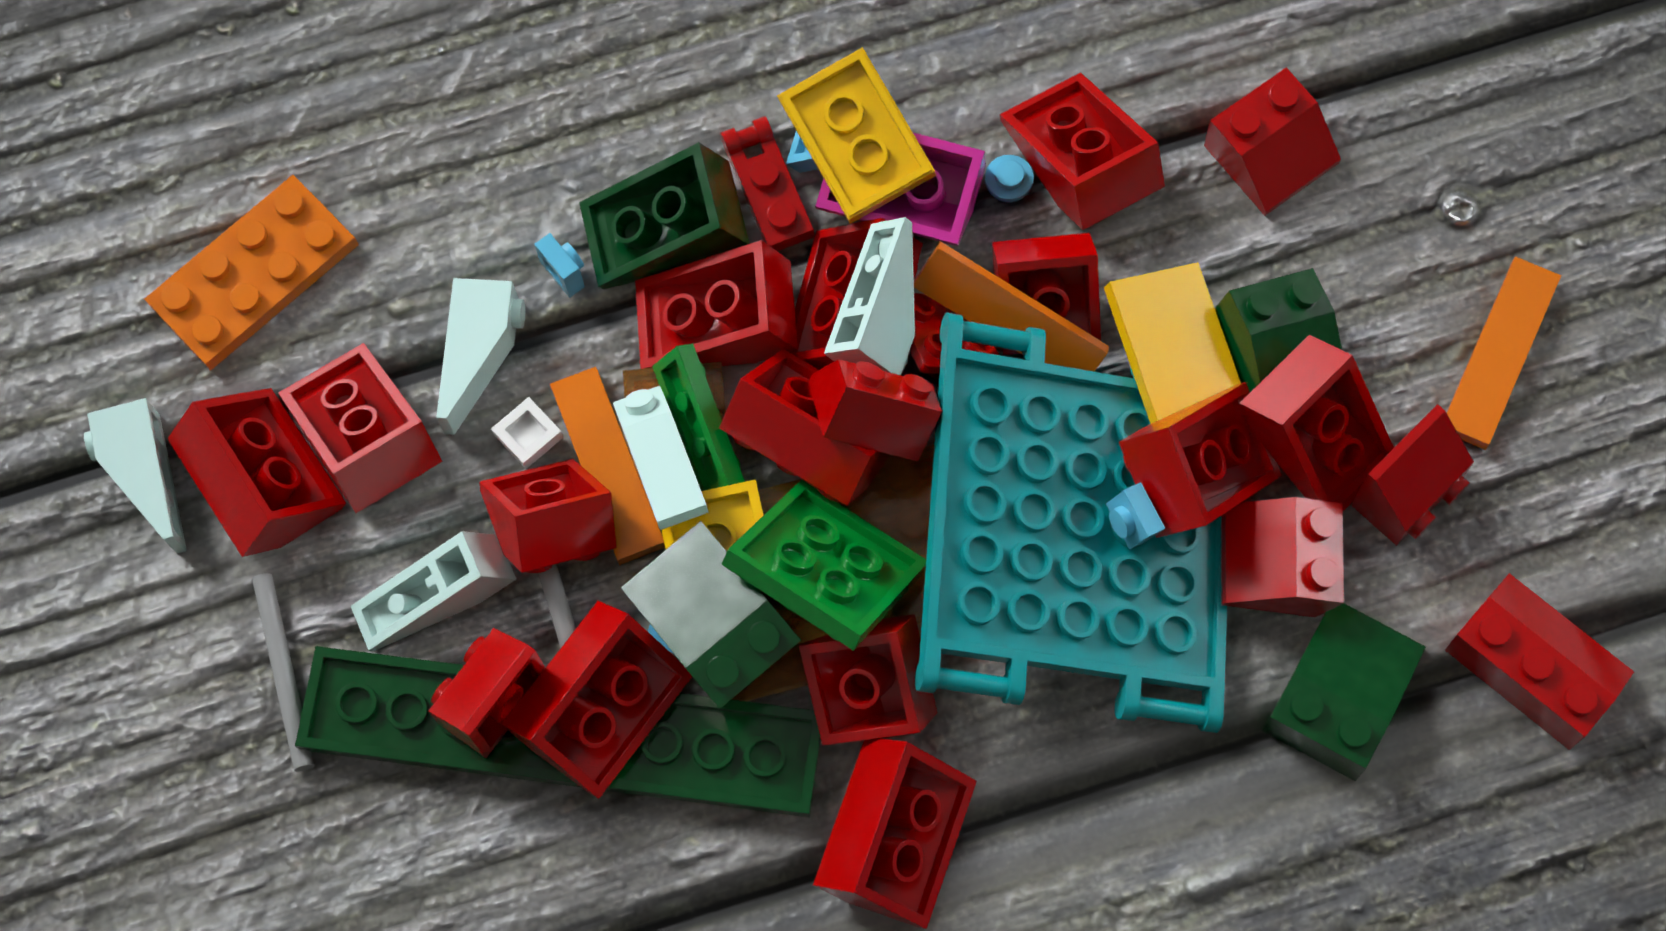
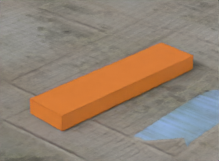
(992, 301)
(1501, 351)
(608, 459)

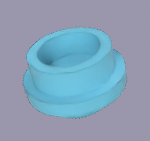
(1009, 178)

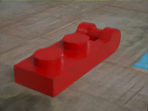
(768, 186)

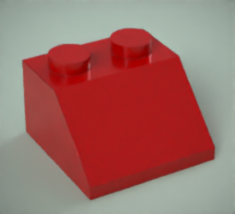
(1273, 141)
(1056, 273)
(875, 408)
(1415, 478)
(550, 515)
(1283, 556)
(868, 689)
(486, 690)

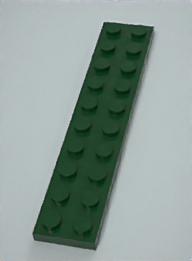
(695, 753)

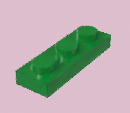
(697, 418)

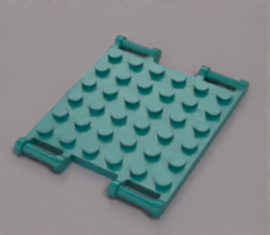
(1027, 547)

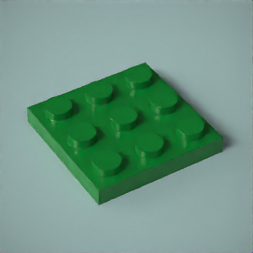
(825, 564)

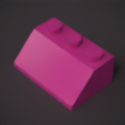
(941, 204)

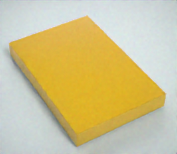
(856, 135)
(1171, 338)

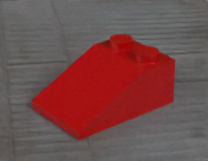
(1085, 150)
(727, 305)
(1319, 422)
(361, 427)
(1199, 461)

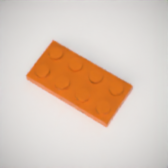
(251, 272)

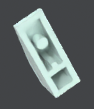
(878, 306)
(476, 344)
(134, 453)
(660, 457)
(434, 588)

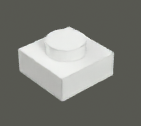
(527, 433)

